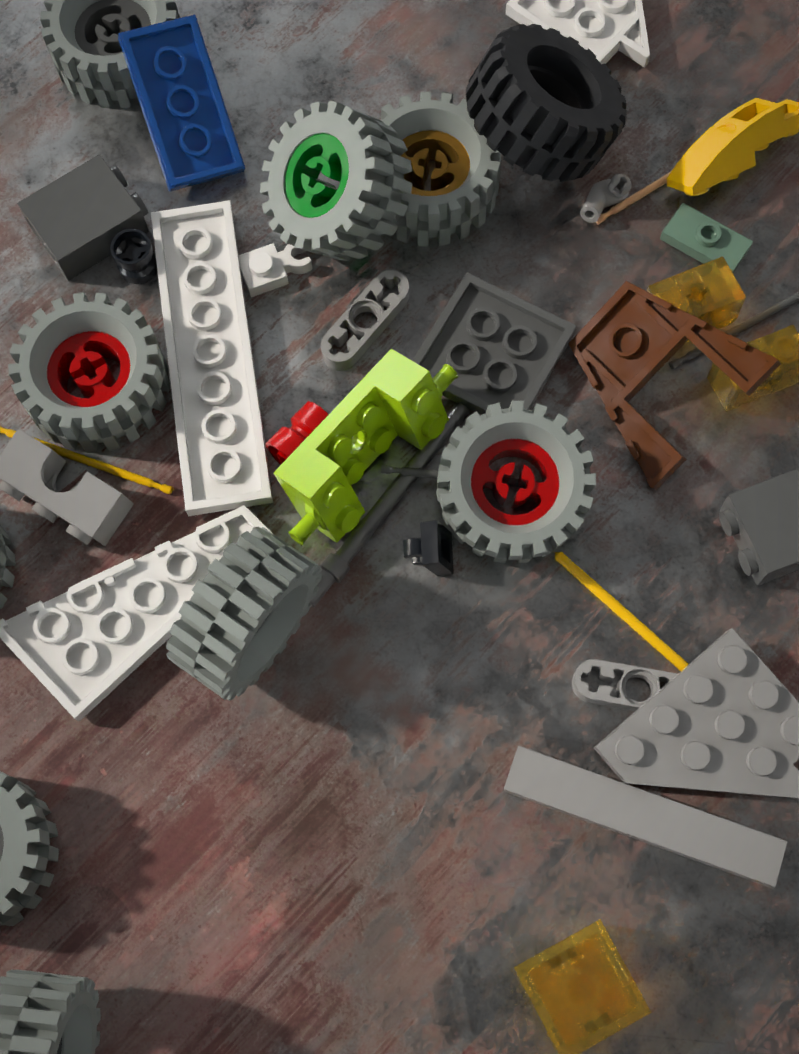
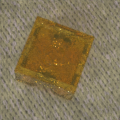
(580, 990)

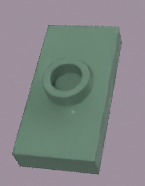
(705, 237)

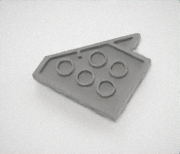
(713, 728)

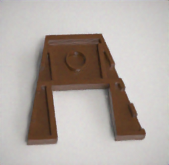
(631, 343)

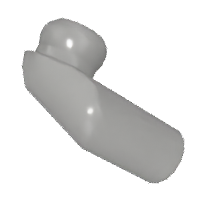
(605, 194)

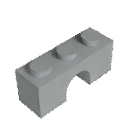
(89, 508)

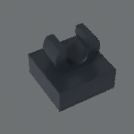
(432, 549)

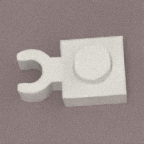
(268, 269)

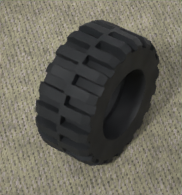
(545, 103)

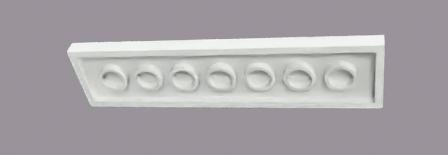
(210, 360)

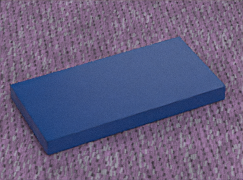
(181, 102)

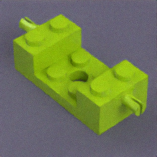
(387, 403)

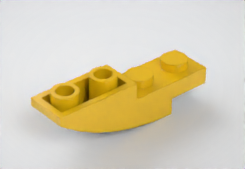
(731, 144)

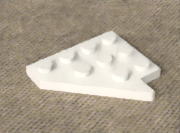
(596, 24)

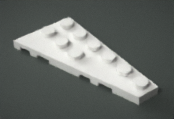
(118, 618)

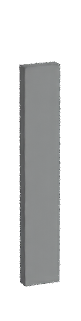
(646, 817)

